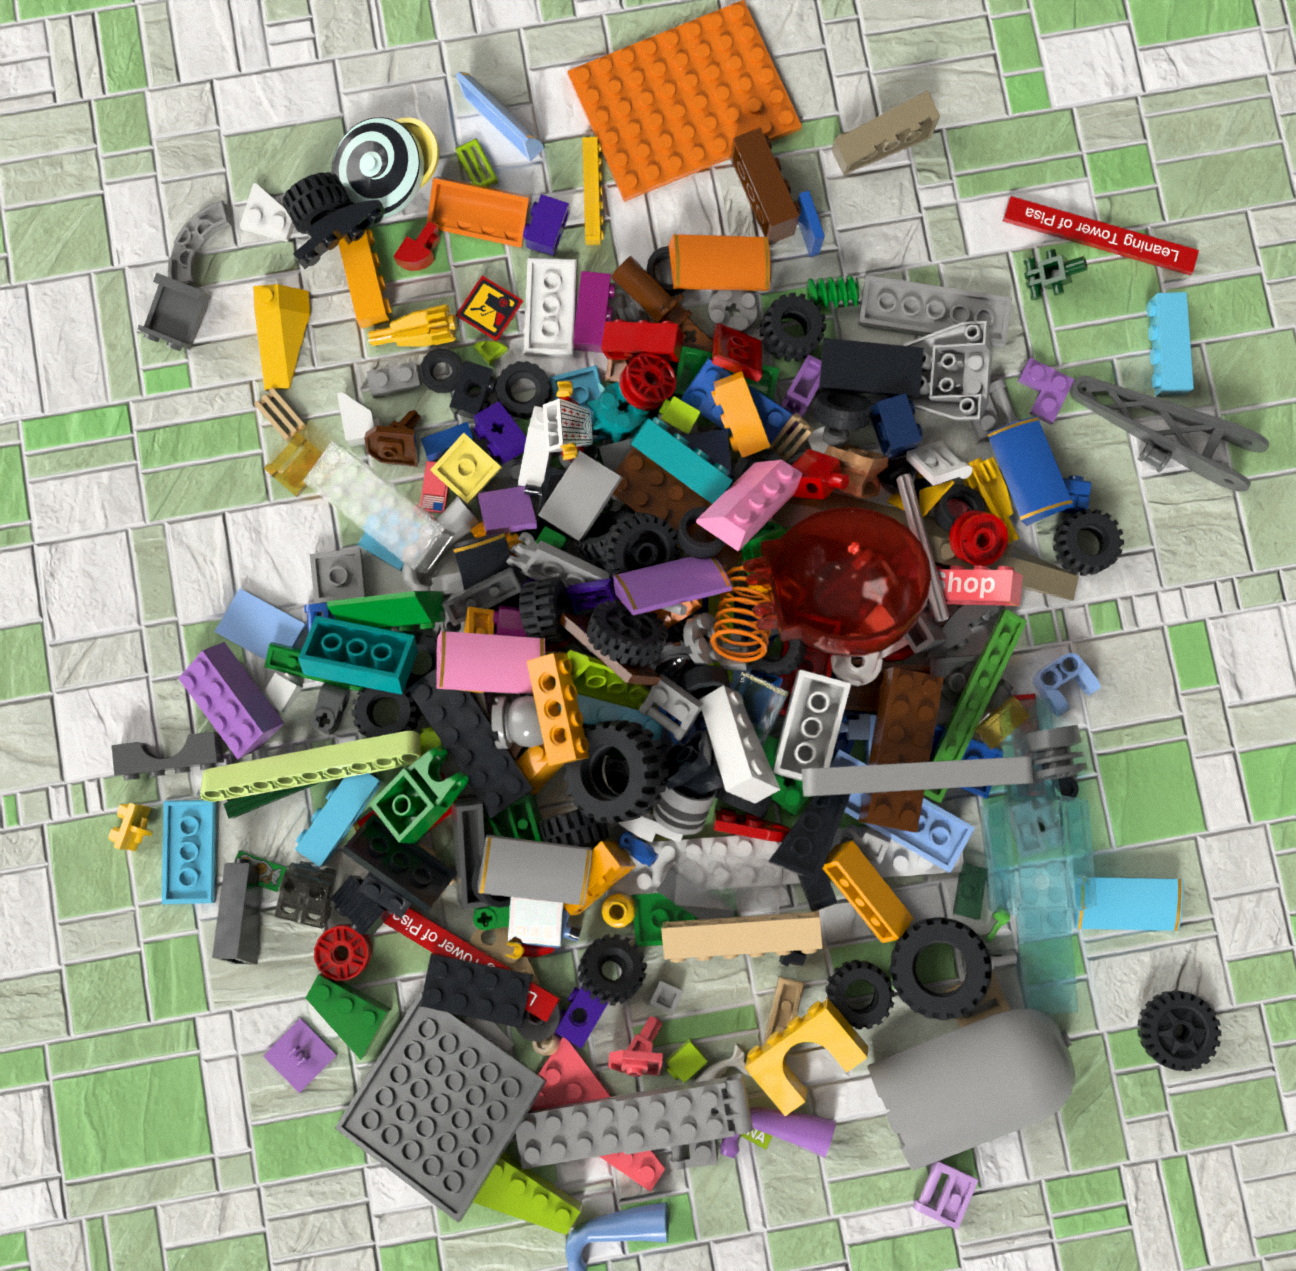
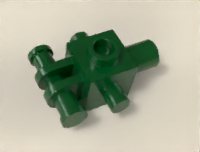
(1053, 273)

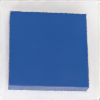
(810, 224)

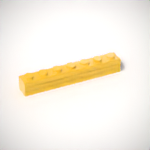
(592, 191)

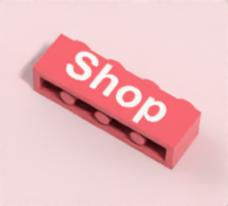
(980, 585)

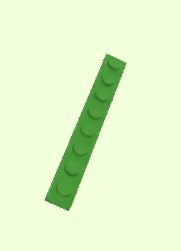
(977, 692)

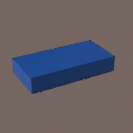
(439, 443)

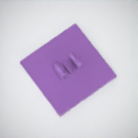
(300, 1055)

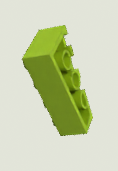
(528, 1196)

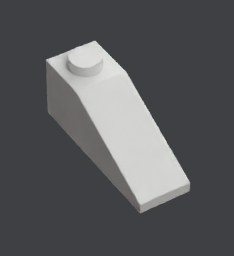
(535, 457)

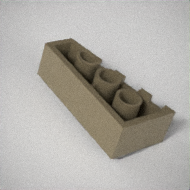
(887, 134)

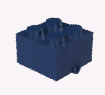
(896, 426)

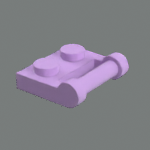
(953, 1198)

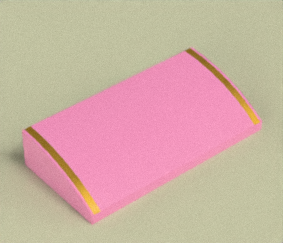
(486, 662)

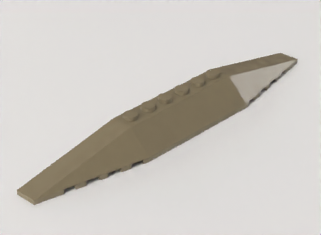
(1037, 574)

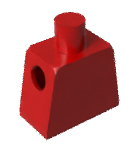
(820, 475)

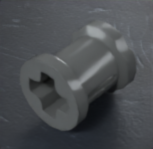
(1155, 456)

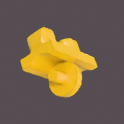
(132, 828)

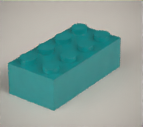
(680, 461)
(358, 655)

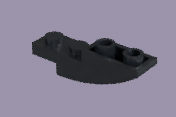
(343, 223)

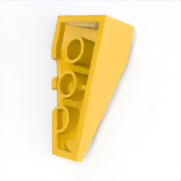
(281, 324)

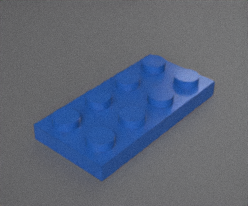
(700, 397)

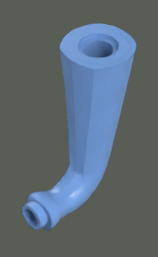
(635, 1224)

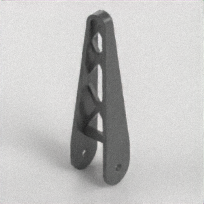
(1182, 452)

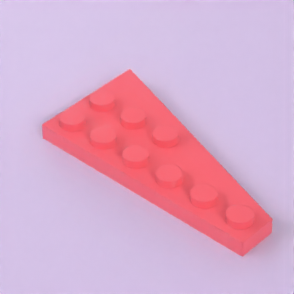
(574, 1082)

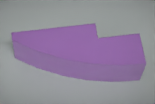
(803, 389)

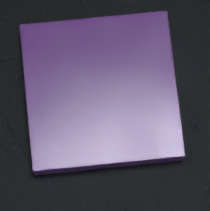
(506, 510)

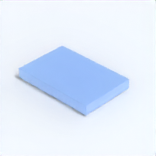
(257, 624)

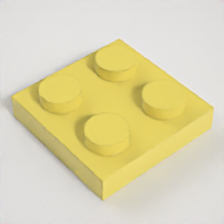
(466, 468)

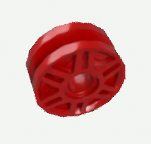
(647, 381)
(991, 543)
(327, 955)

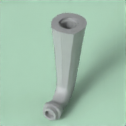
(459, 519)

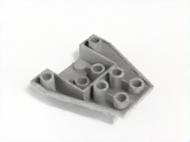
(955, 371)

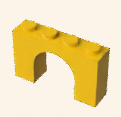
(820, 1025)

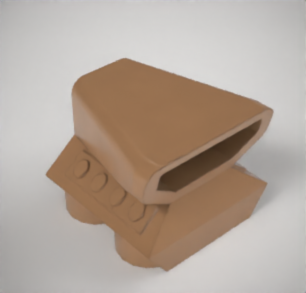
(861, 468)

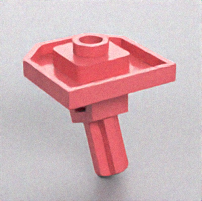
(639, 1058)

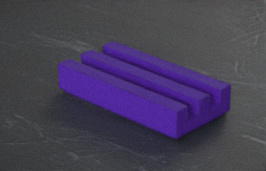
(590, 591)

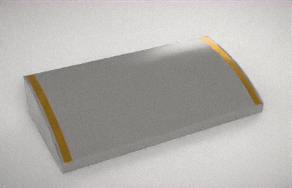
(534, 870)

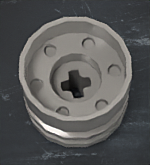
(682, 813)

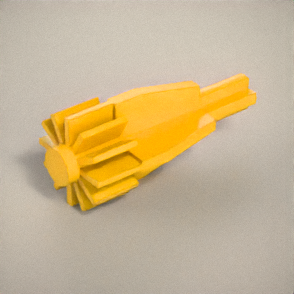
(419, 328)
(994, 490)

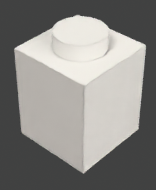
(282, 691)

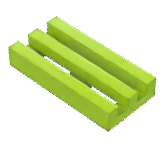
(467, 146)

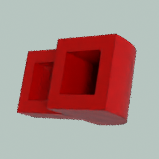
(417, 254)

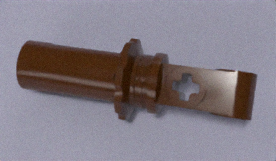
(659, 302)

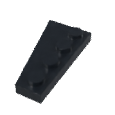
(811, 837)

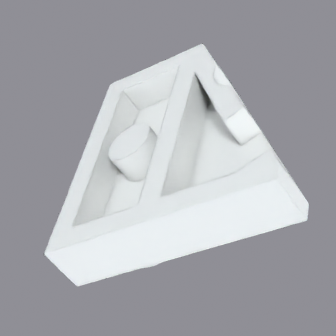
(266, 216)

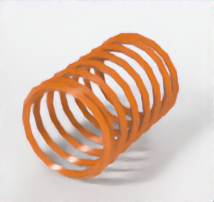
(740, 656)

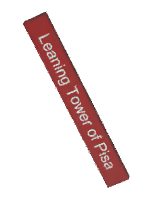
(1100, 235)
(444, 942)

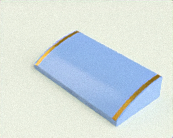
(499, 116)

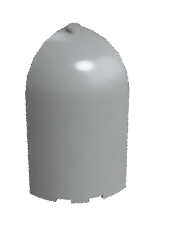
(975, 1084)

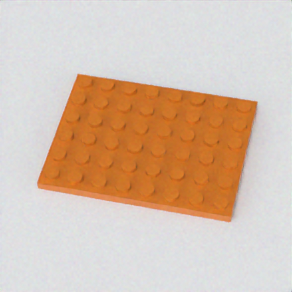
(682, 99)

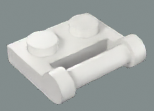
(938, 463)

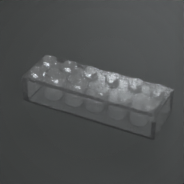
(379, 507)

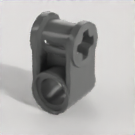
(331, 705)

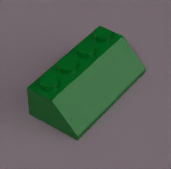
(392, 610)

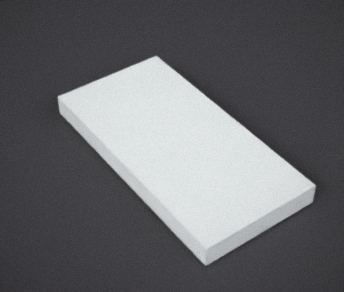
(550, 307)

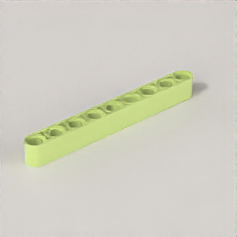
(311, 766)

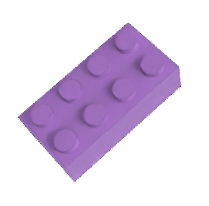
(230, 700)

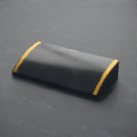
(483, 558)

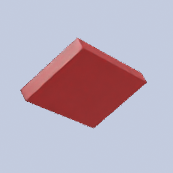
(737, 352)

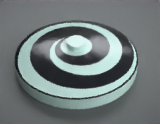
(380, 163)

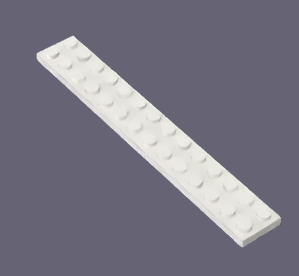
(646, 879)

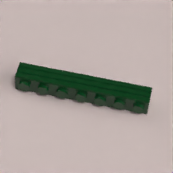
(242, 805)

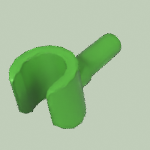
(1001, 919)

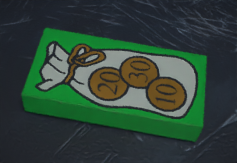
(269, 872)

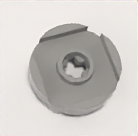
(744, 303)
(697, 636)

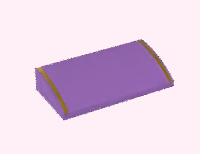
(670, 584)

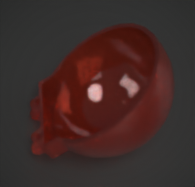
(842, 582)

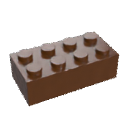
(764, 185)

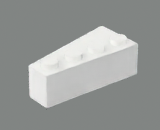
(737, 747)

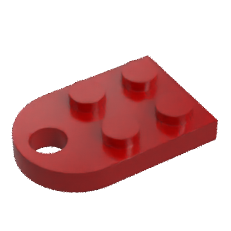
(748, 825)

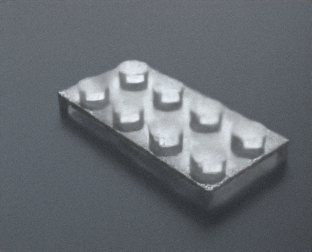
(727, 882)

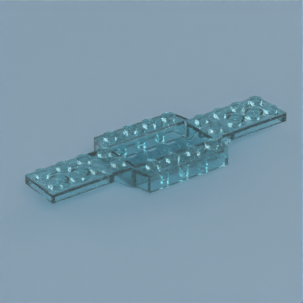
(1060, 853)

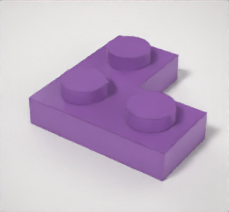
(1050, 384)

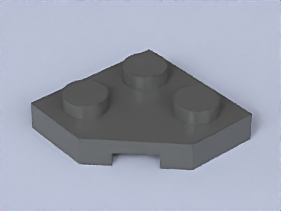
(955, 672)

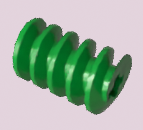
(833, 291)

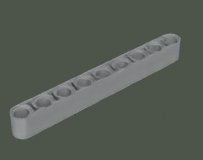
(917, 776)

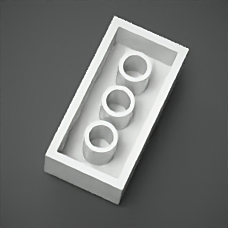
(810, 724)

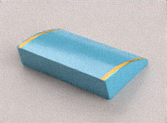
(1134, 905)

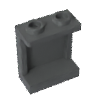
(175, 313)

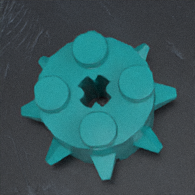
(610, 419)

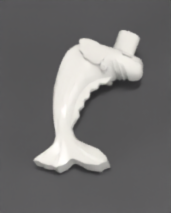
(717, 1069)

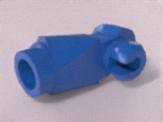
(638, 849)

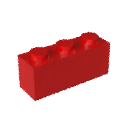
(628, 339)

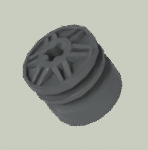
(1055, 752)

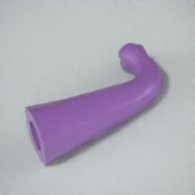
(796, 1128)

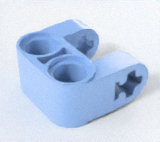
(1081, 673)

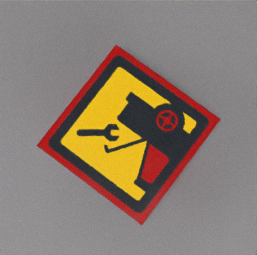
(489, 308)

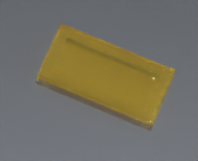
(1001, 722)

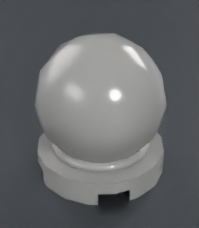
(516, 722)

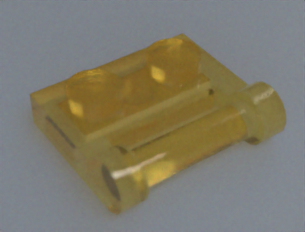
(297, 471)

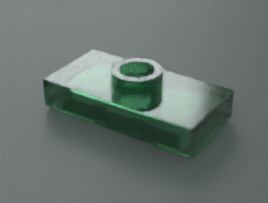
(970, 892)

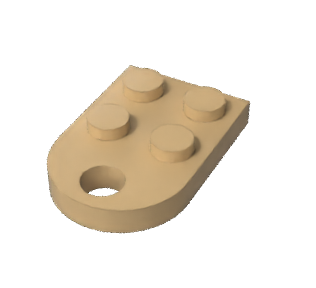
(501, 948)

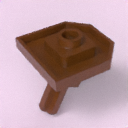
(396, 442)

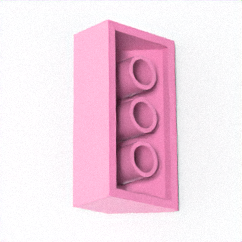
(751, 502)

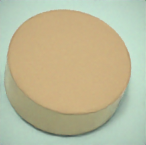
(547, 1046)

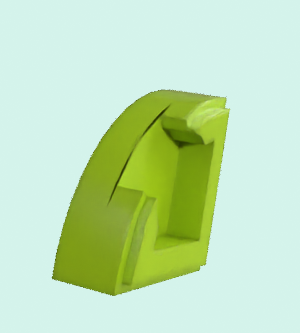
(490, 350)

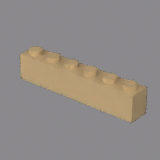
(742, 936)

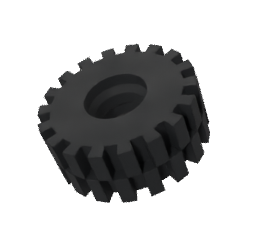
(621, 953)

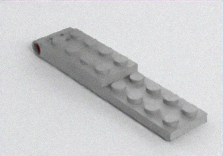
(635, 1122)

